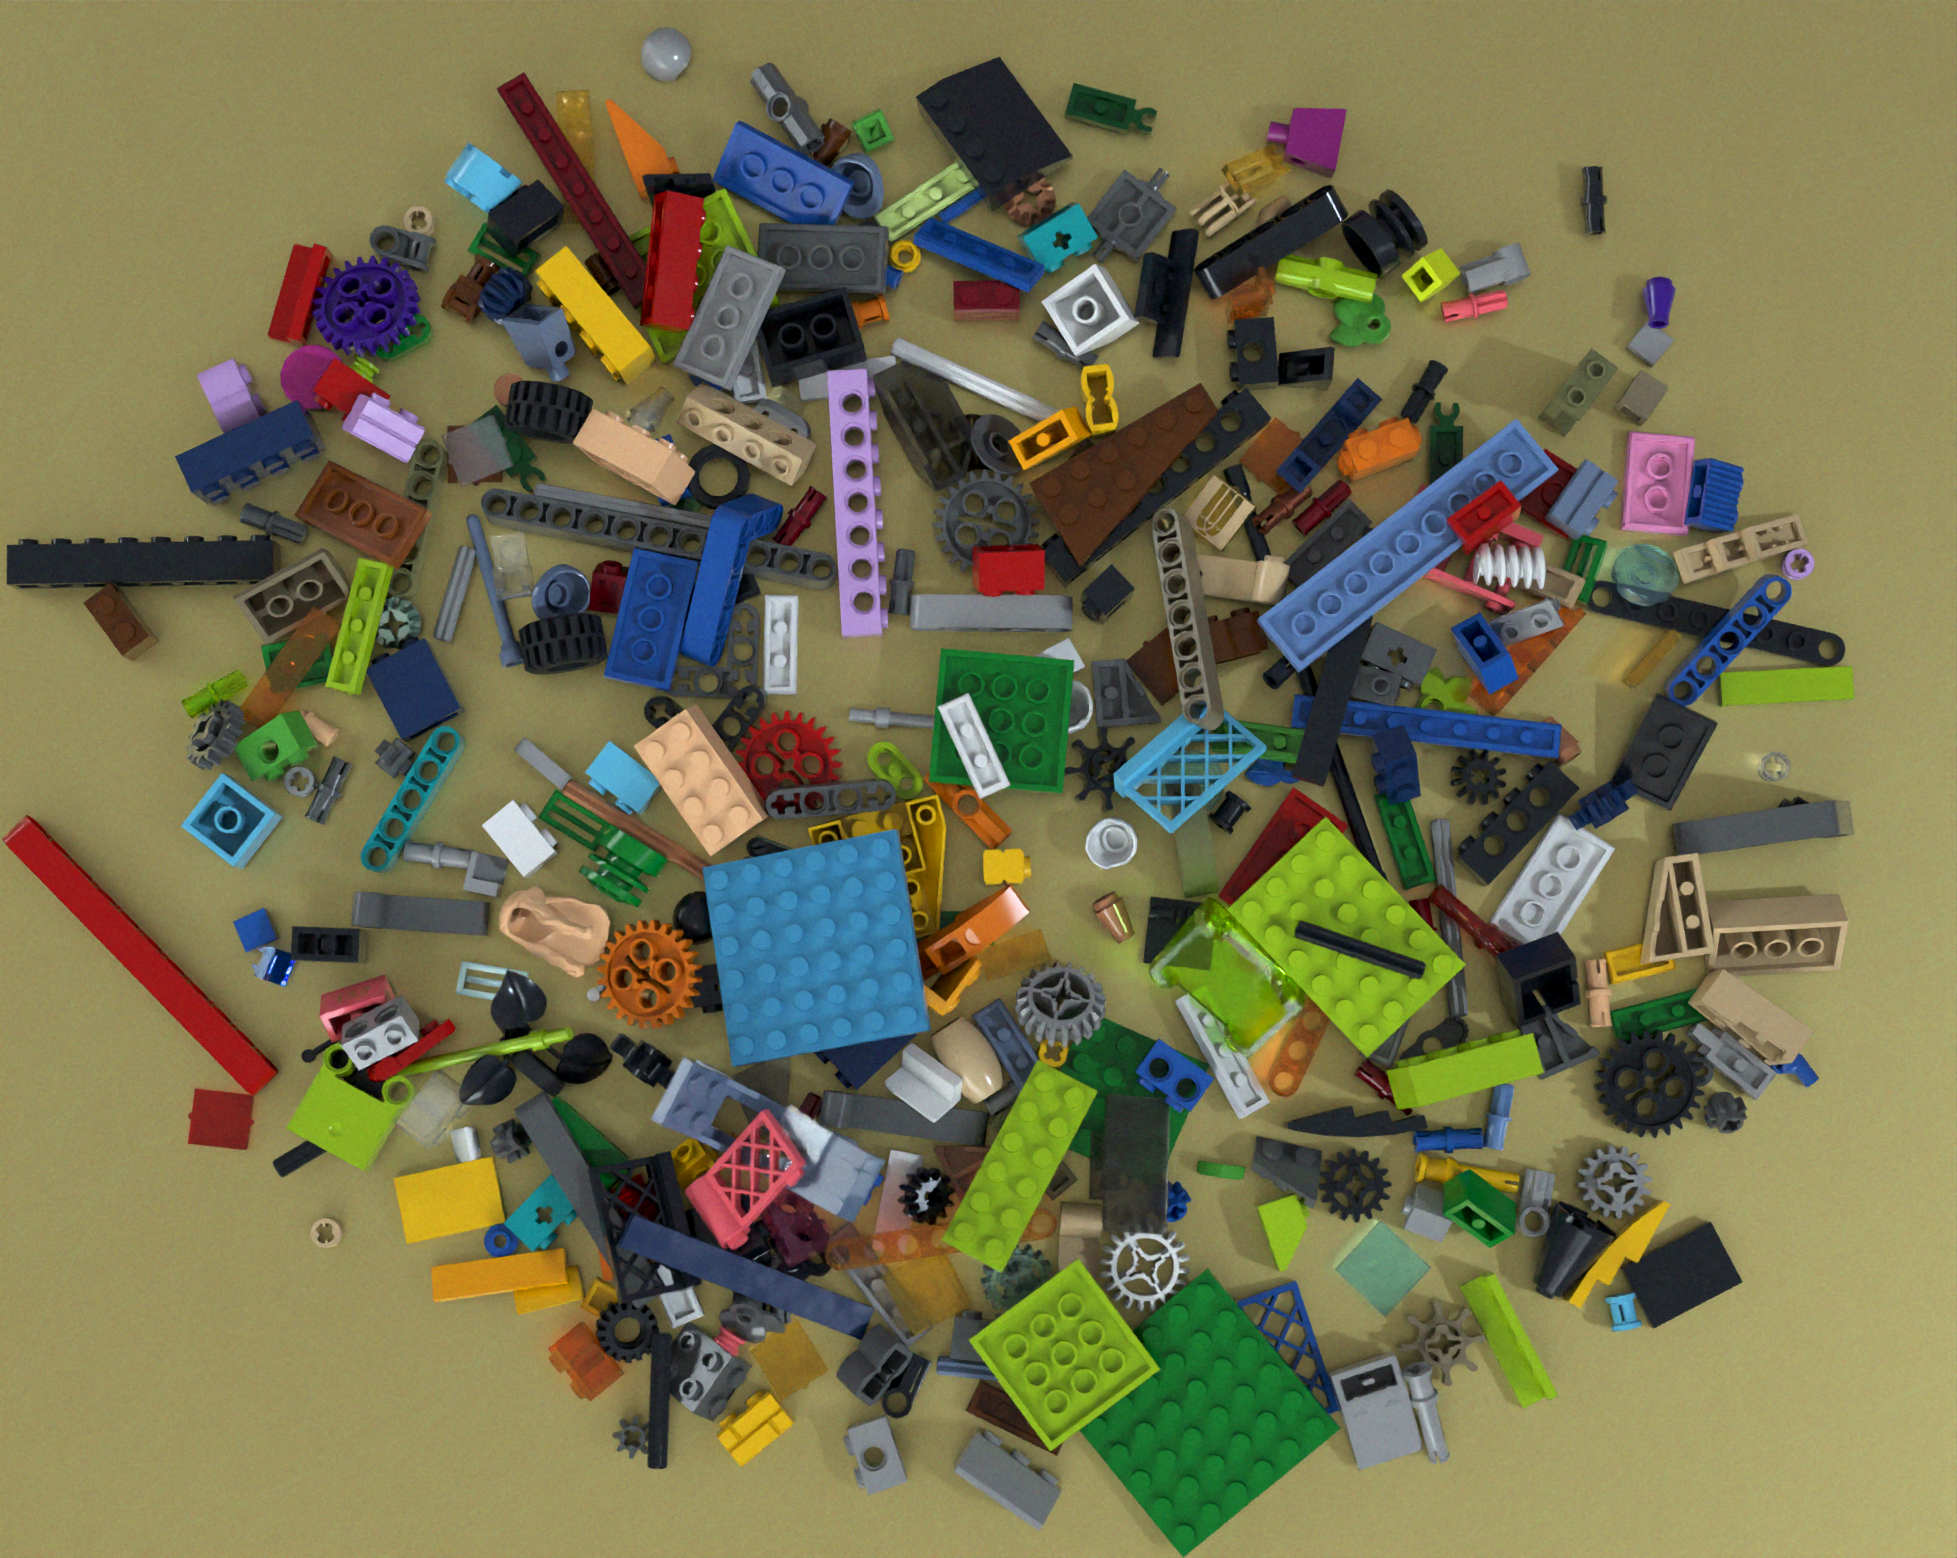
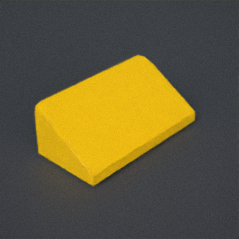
(550, 1296)

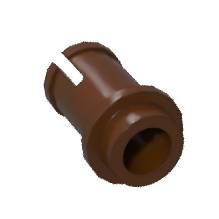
(602, 274)

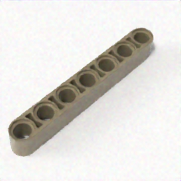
(1197, 628)

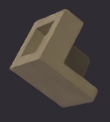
(1641, 397)

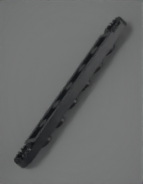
(1699, 619)

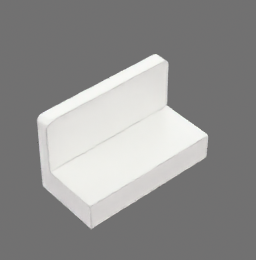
(925, 1084)

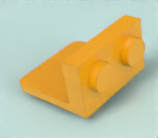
(946, 990)

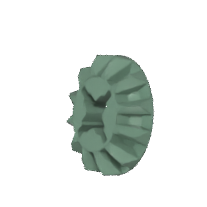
(403, 611)

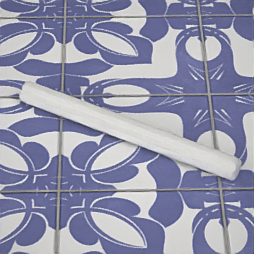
(971, 380)

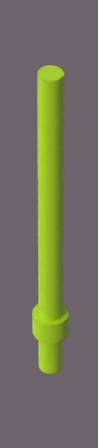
(536, 1040)

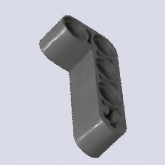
(420, 914)

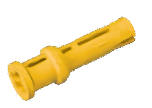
(1444, 1170)

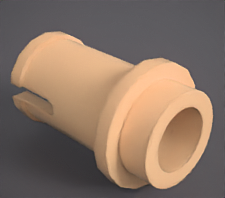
(320, 729)

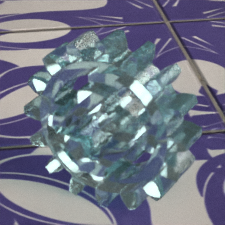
(1017, 1266)

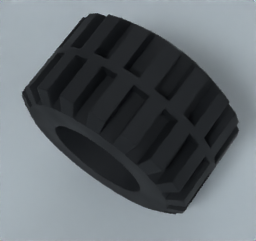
(546, 411)
(563, 643)

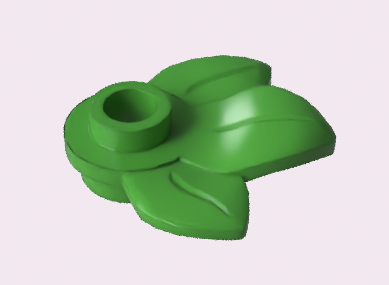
(1356, 319)

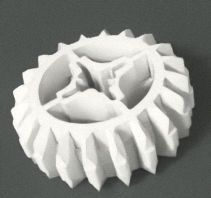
(1158, 1291)

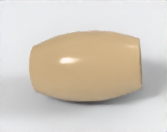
(969, 1056)

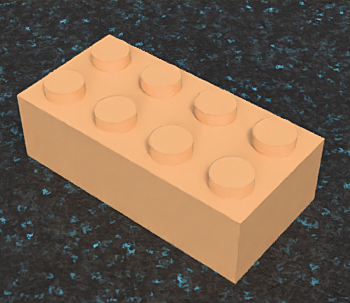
(702, 779)

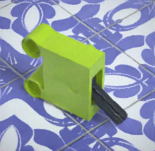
(342, 1118)

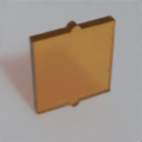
(1269, 453)

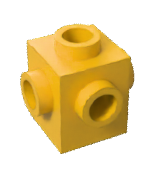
(692, 1161)

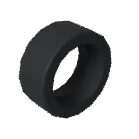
(709, 453)

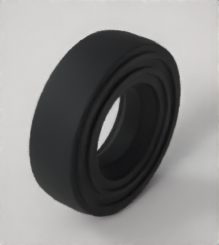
(538, 1072)

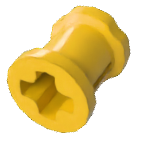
(1042, 1049)

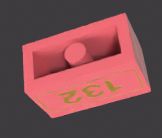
(351, 1002)

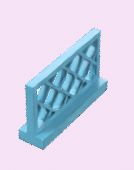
(1164, 750)

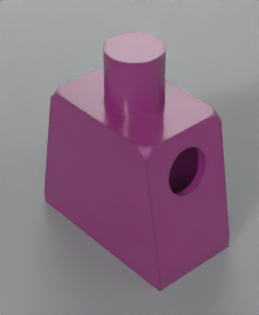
(1311, 138)

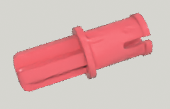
(1474, 305)

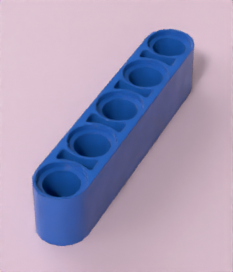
(1743, 633)

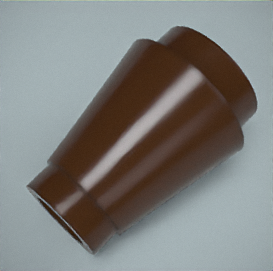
(834, 142)

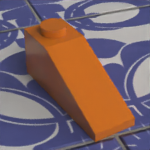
(641, 151)

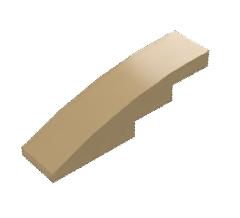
(1740, 548)

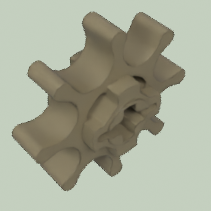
(1438, 1327)

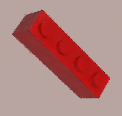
(672, 262)

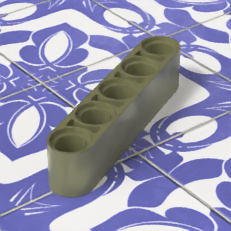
(419, 472)

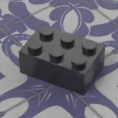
(810, 337)

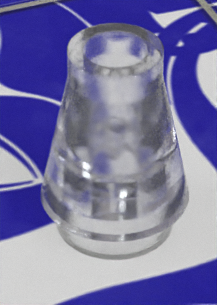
(651, 410)

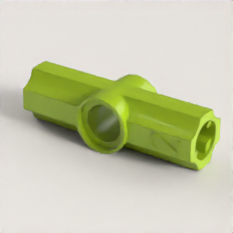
(1326, 278)

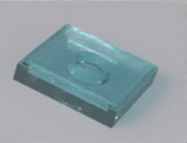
(1382, 1268)

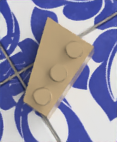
(1677, 912)

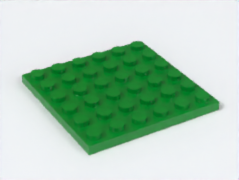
(1212, 1421)

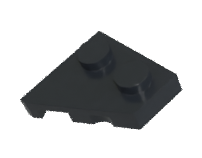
(692, 184)

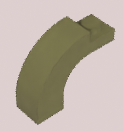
(1194, 846)

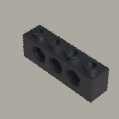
(1557, 792)

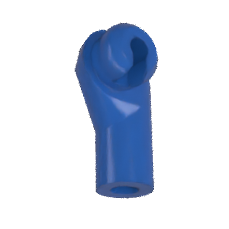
(1800, 1068)

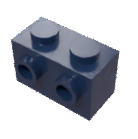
(1395, 765)

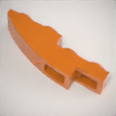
(971, 932)

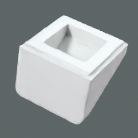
(465, 1144)

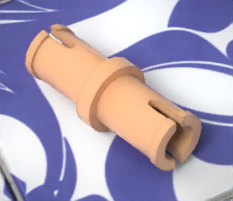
(1598, 993)

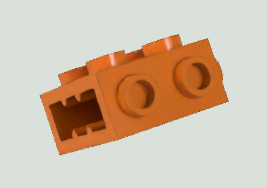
(1379, 449)

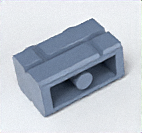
(1582, 499)

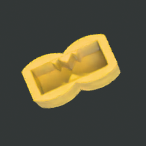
(1096, 392)

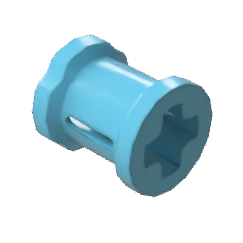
(1623, 1311)

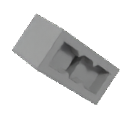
(380, 1032)

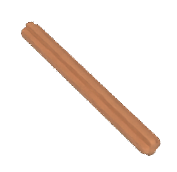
(635, 828)

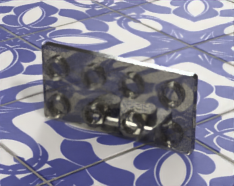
(1132, 1165)

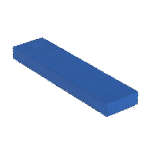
(979, 254)

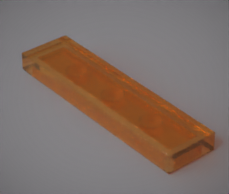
(289, 667)

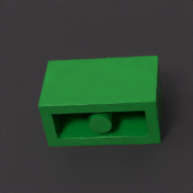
(1479, 1208)

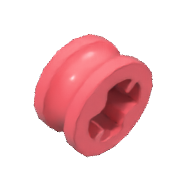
(729, 1340)

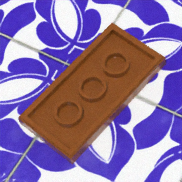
(363, 515)

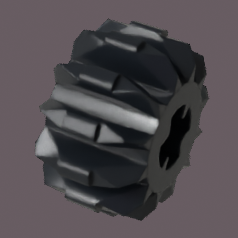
(1477, 790)
(914, 1195)

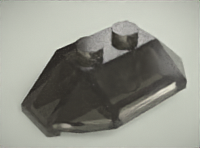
(926, 423)

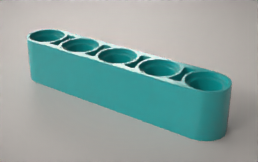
(398, 809)

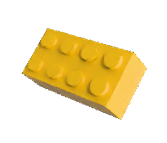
(596, 315)

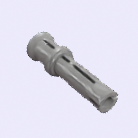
(1424, 1399)

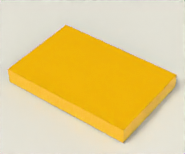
(450, 1200)

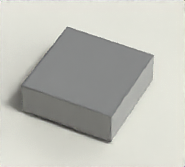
(1649, 344)

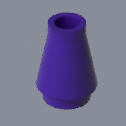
(1658, 300)

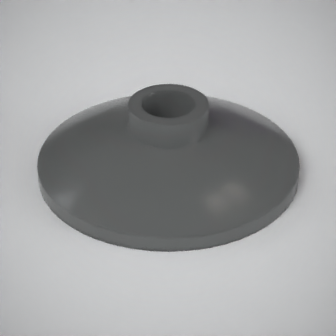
(991, 443)

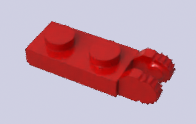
(431, 1035)

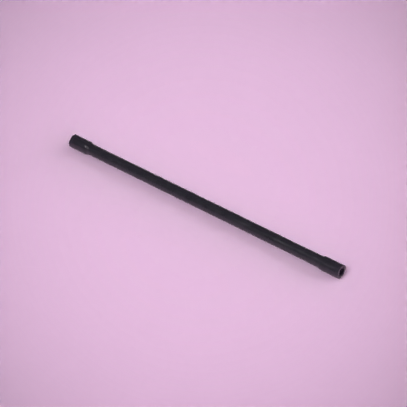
(1236, 477)

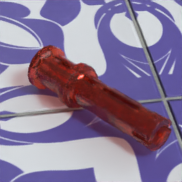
(1488, 931)

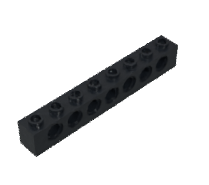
(1251, 420)

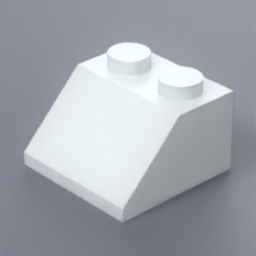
(1090, 311)

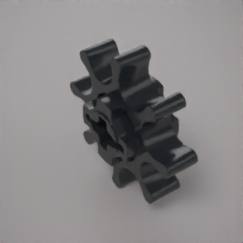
(1093, 760)
(644, 1061)

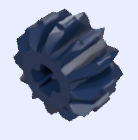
(504, 294)

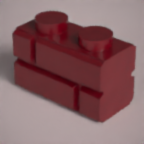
(985, 301)

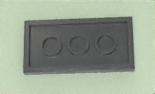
(827, 256)

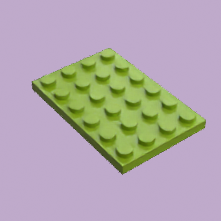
(1339, 890)

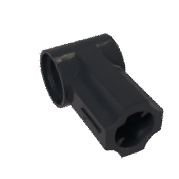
(908, 1384)

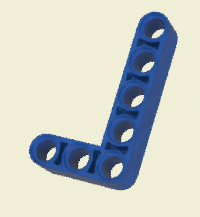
(721, 570)

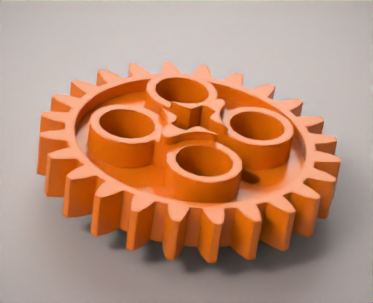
(664, 949)

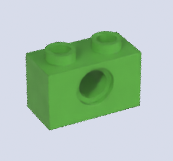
(259, 749)

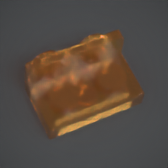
(1251, 300)

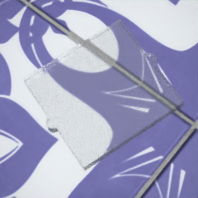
(477, 450)
(807, 1136)

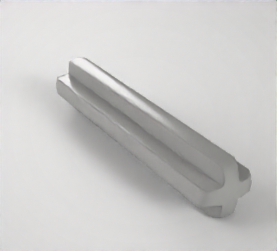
(454, 593)

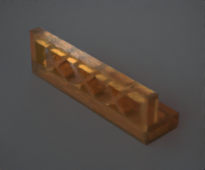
(1527, 658)

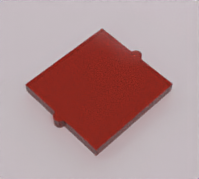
(221, 1119)

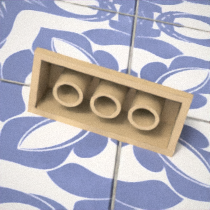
(1777, 934)

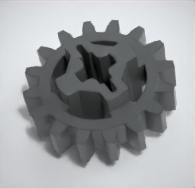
(215, 734)

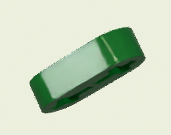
(409, 343)

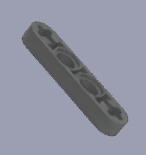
(830, 793)

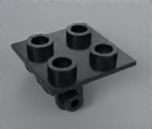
(1164, 921)

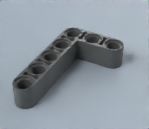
(1764, 827)
(897, 1117)

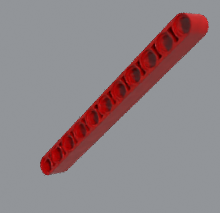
(140, 955)

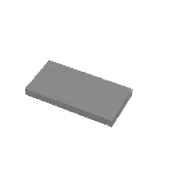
(729, 317)

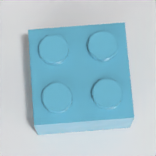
(232, 821)

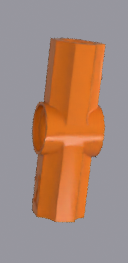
(982, 821)

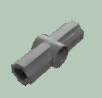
(794, 121)

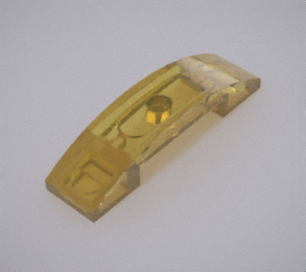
(575, 122)

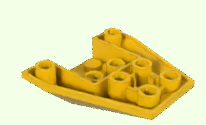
(922, 844)

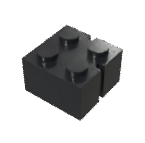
(1540, 966)

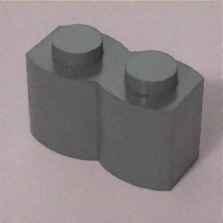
(874, 1364)

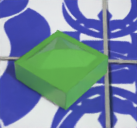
(872, 130)

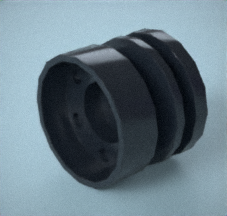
(1384, 233)

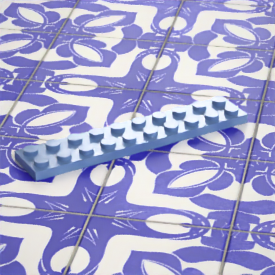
(1399, 549)

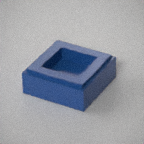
(255, 930)

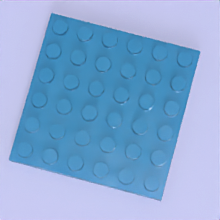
(816, 948)

